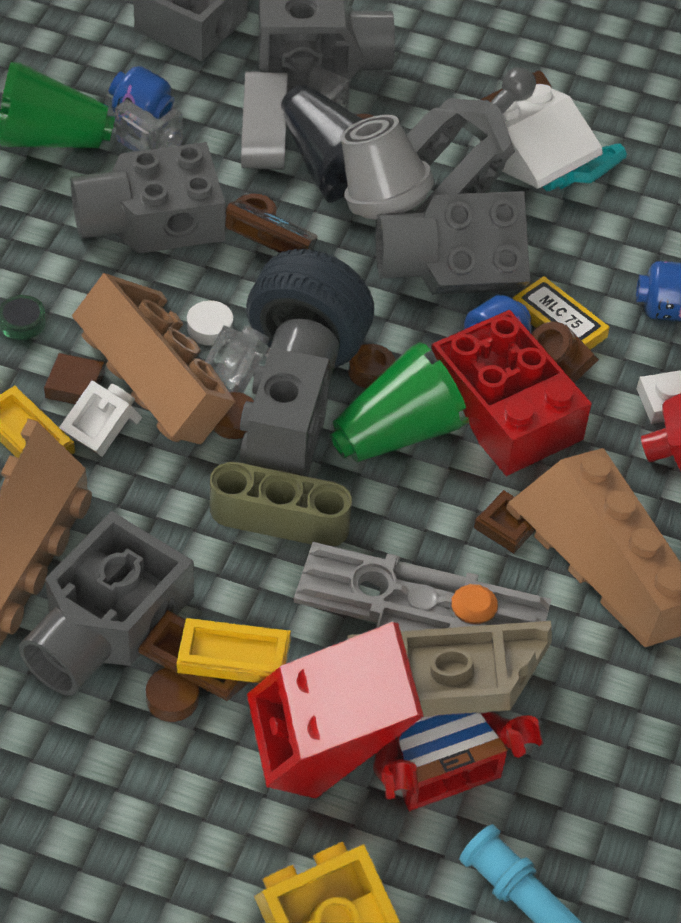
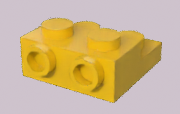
(337, 890)

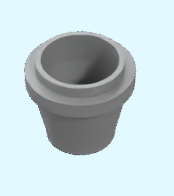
(383, 168)

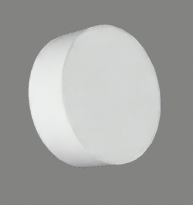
(207, 320)

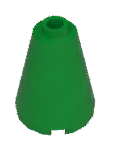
(49, 113)
(400, 408)

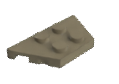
(474, 665)

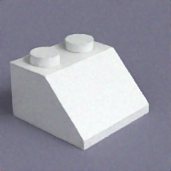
(547, 137)

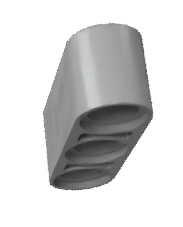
(263, 120)

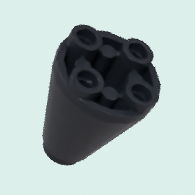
(316, 129)

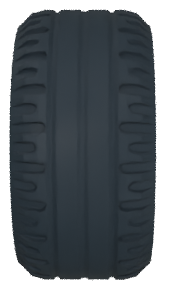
(315, 289)

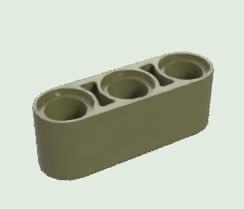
(280, 504)

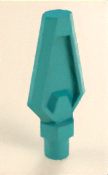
(591, 170)

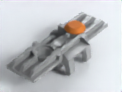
(409, 593)

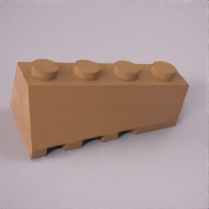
(153, 357)
(37, 508)
(609, 542)

